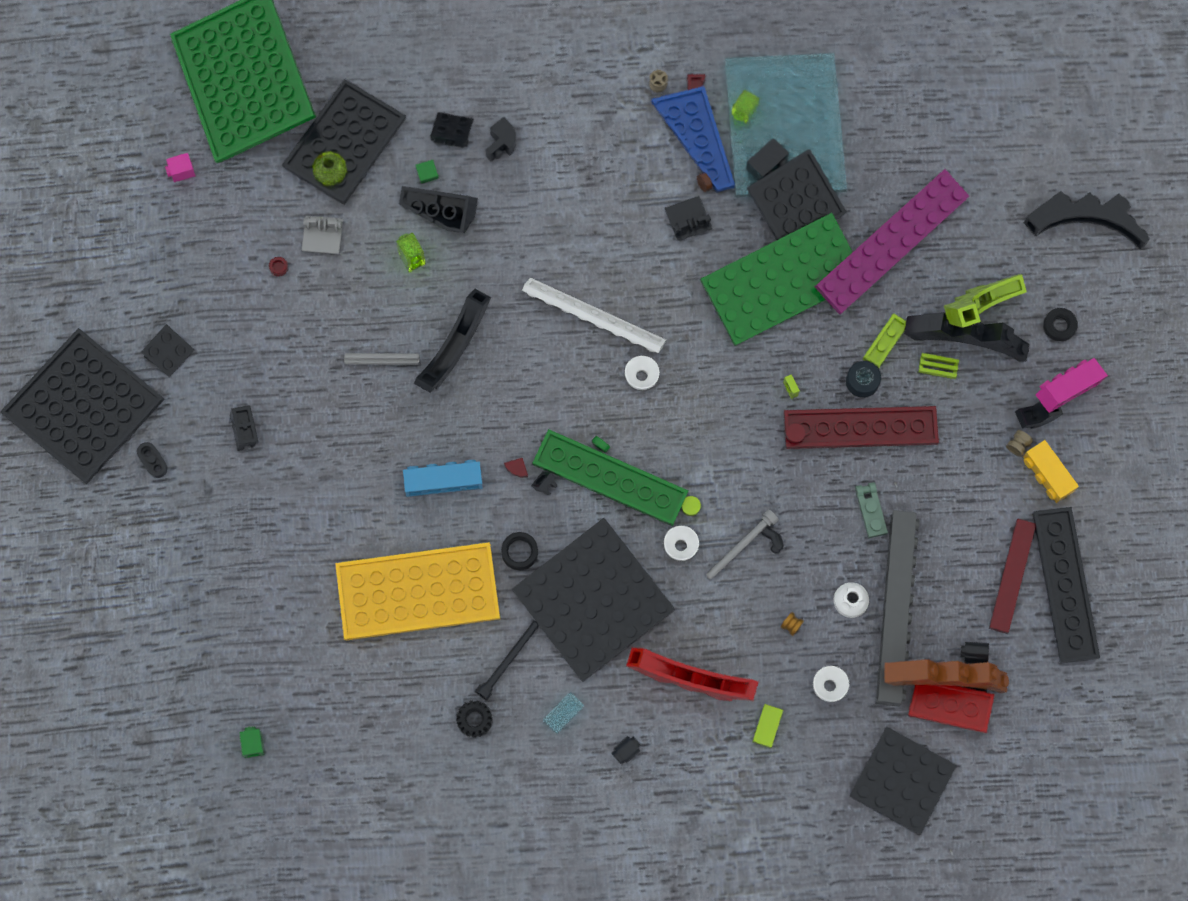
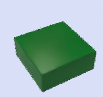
(427, 171)

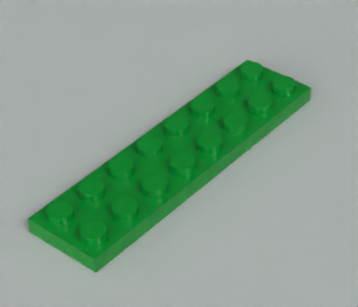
(610, 477)

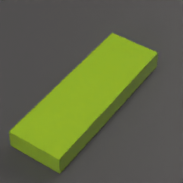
(885, 340)

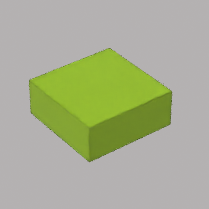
(791, 386)

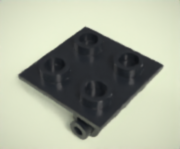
(451, 128)
(688, 218)
(167, 350)

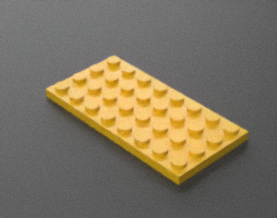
(417, 591)

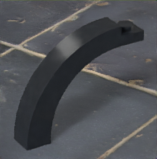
(456, 342)

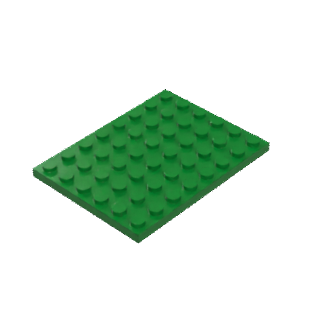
(242, 76)

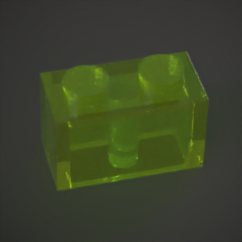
(410, 251)

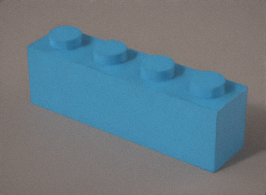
(442, 479)

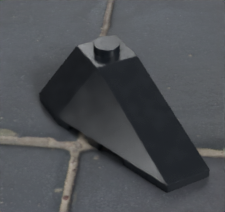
(444, 209)

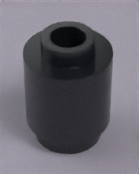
(626, 749)

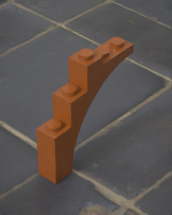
(946, 673)

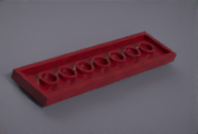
(864, 427)

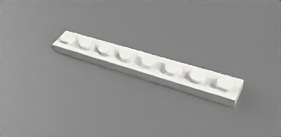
(594, 315)

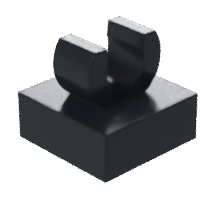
(543, 481)

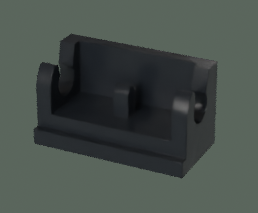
(243, 427)

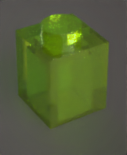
(745, 106)

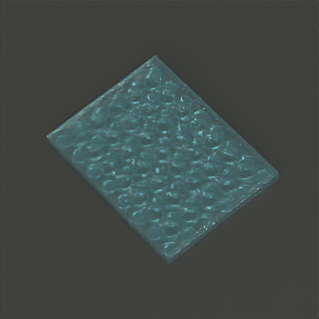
(794, 108)

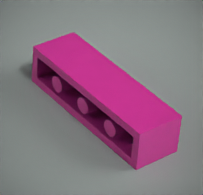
(1071, 384)

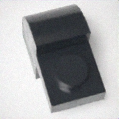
(504, 138)
(1036, 416)

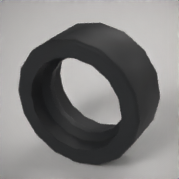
(515, 537)

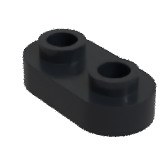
(153, 460)

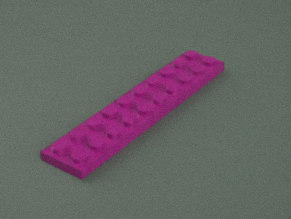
(891, 241)

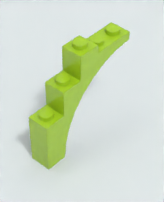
(967, 307)

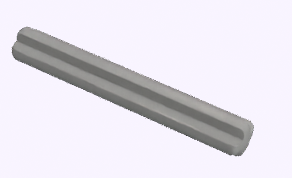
(382, 358)

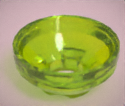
(332, 175)

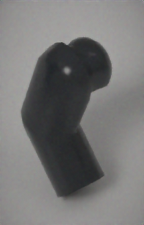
(777, 542)

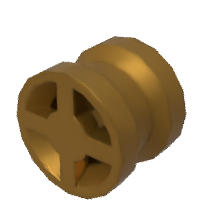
(792, 624)

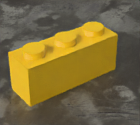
(1050, 471)

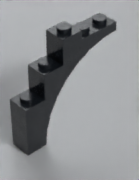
(1088, 209)
(992, 336)

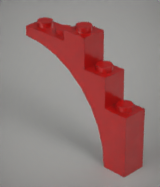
(691, 678)

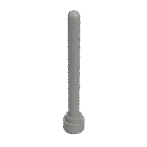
(768, 519)

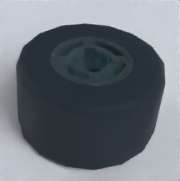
(863, 386)

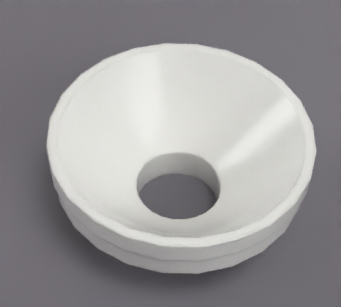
(644, 364)
(685, 534)
(849, 609)
(836, 675)

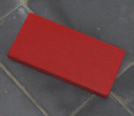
(952, 706)

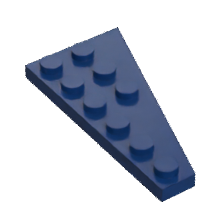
(694, 125)

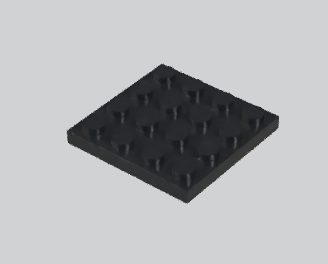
(795, 195)
(903, 781)

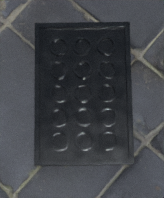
(353, 127)

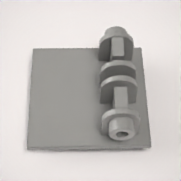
(322, 234)

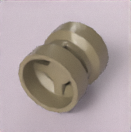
(1019, 443)

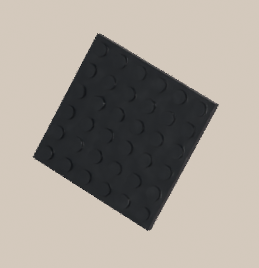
(82, 406)
(593, 599)

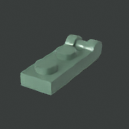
(871, 510)

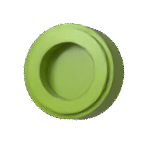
(691, 506)

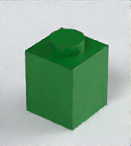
(251, 742)

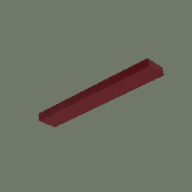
(1012, 576)

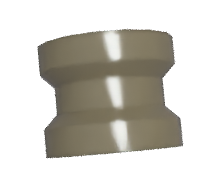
(658, 76)

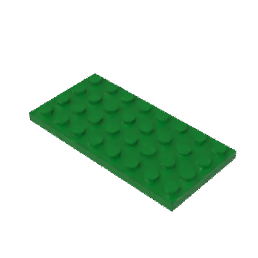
(776, 279)

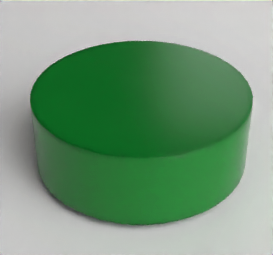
(600, 444)

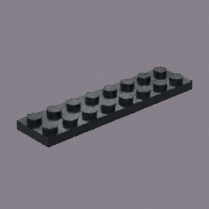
(1066, 585)

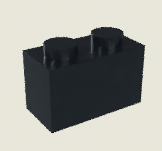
(767, 159)

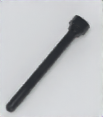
(486, 688)

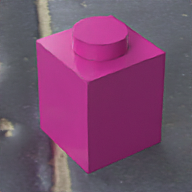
(180, 167)

